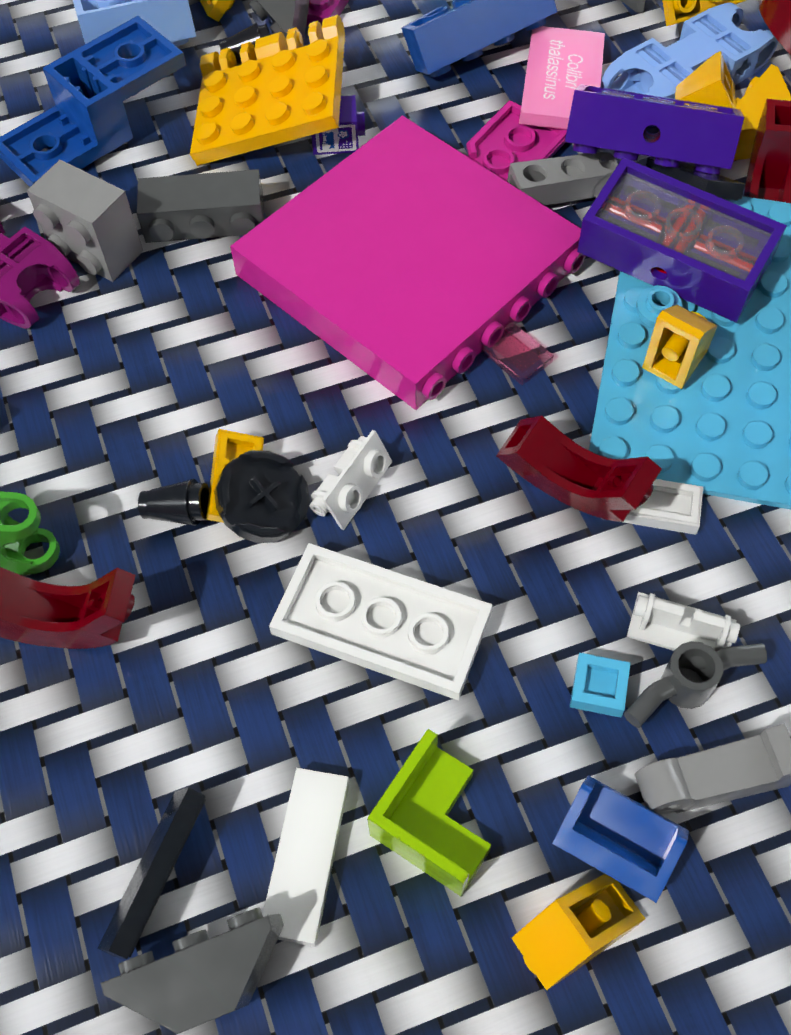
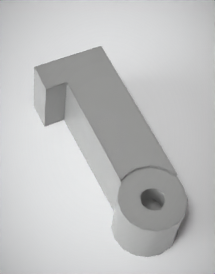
(563, 177)
(718, 773)

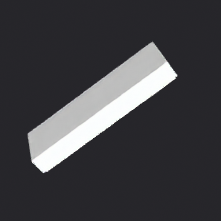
(306, 854)

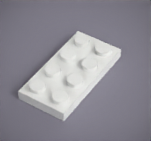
(382, 620)

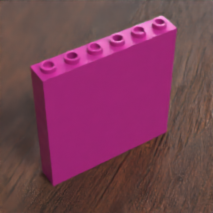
(409, 259)

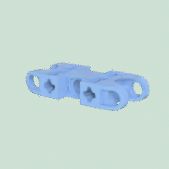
(659, 69)

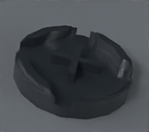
(261, 496)

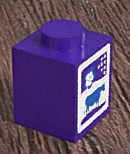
(346, 136)

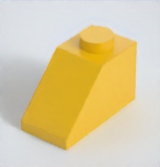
(709, 84)
(678, 344)
(576, 929)

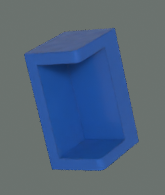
(622, 838)

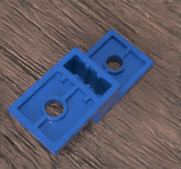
(89, 99)

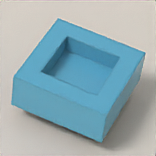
(600, 685)

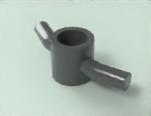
(685, 693)

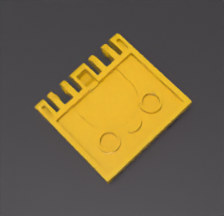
(273, 95)

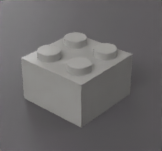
(86, 219)

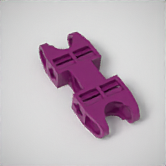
(26, 268)

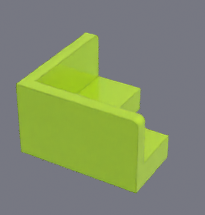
(415, 820)

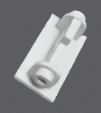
(359, 473)
(672, 624)

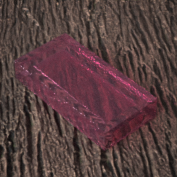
(518, 354)

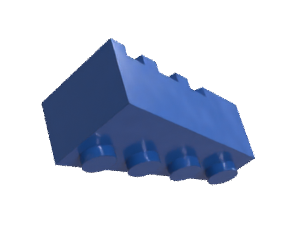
(469, 27)

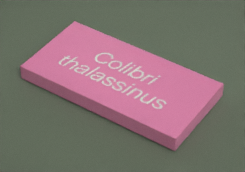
(555, 68)

